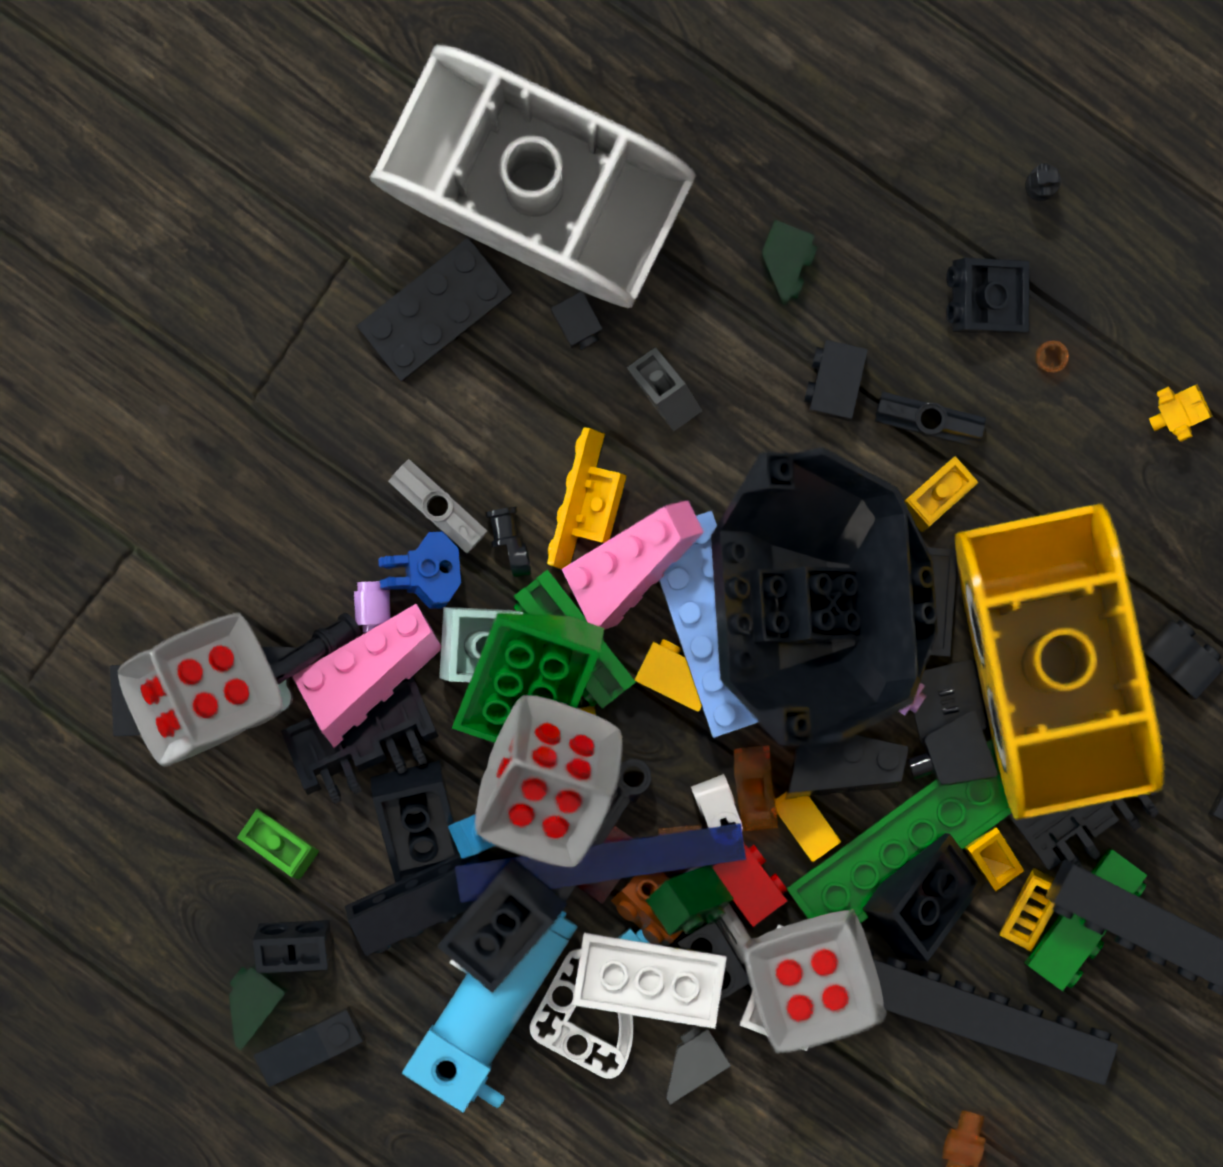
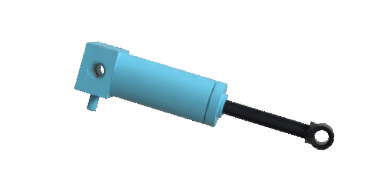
(481, 1021)

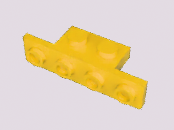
(589, 501)

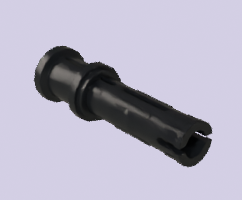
(320, 645)

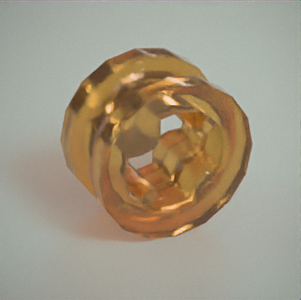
(1063, 356)

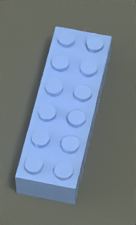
(691, 603)

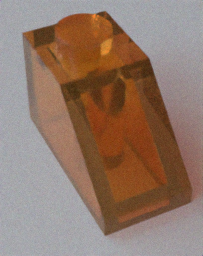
(755, 788)

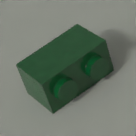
(690, 900)

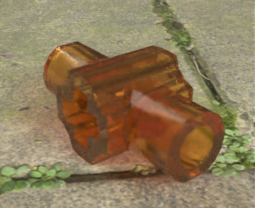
(964, 1146)

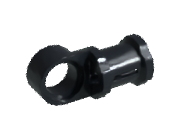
(506, 533)

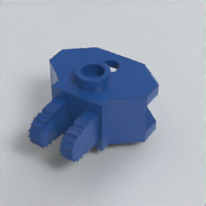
(423, 570)

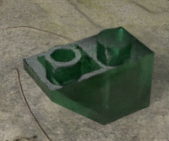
(784, 257)

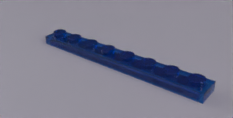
(618, 859)

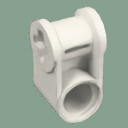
(716, 801)

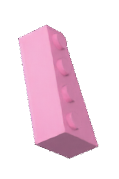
(626, 566)
(365, 671)

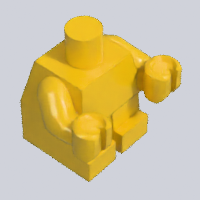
(1180, 411)

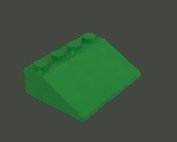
(527, 657)

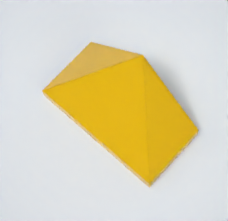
(994, 858)

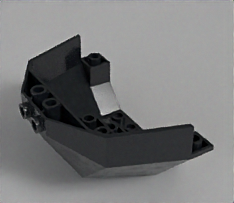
(821, 597)

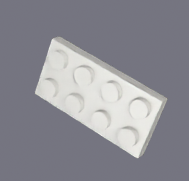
(649, 980)

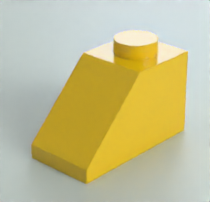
(669, 674)

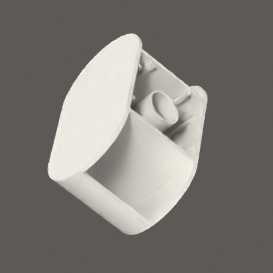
(533, 176)

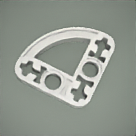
(566, 1029)

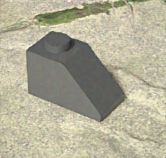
(665, 389)
(695, 1062)

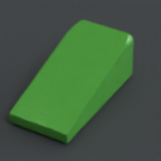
(278, 844)

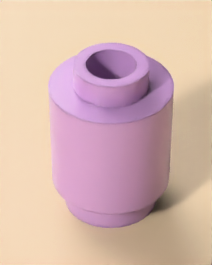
(371, 605)

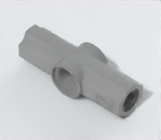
(421, 489)

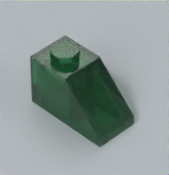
(252, 1002)

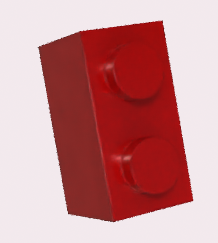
(751, 886)

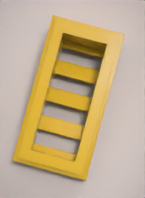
(1008, 932)

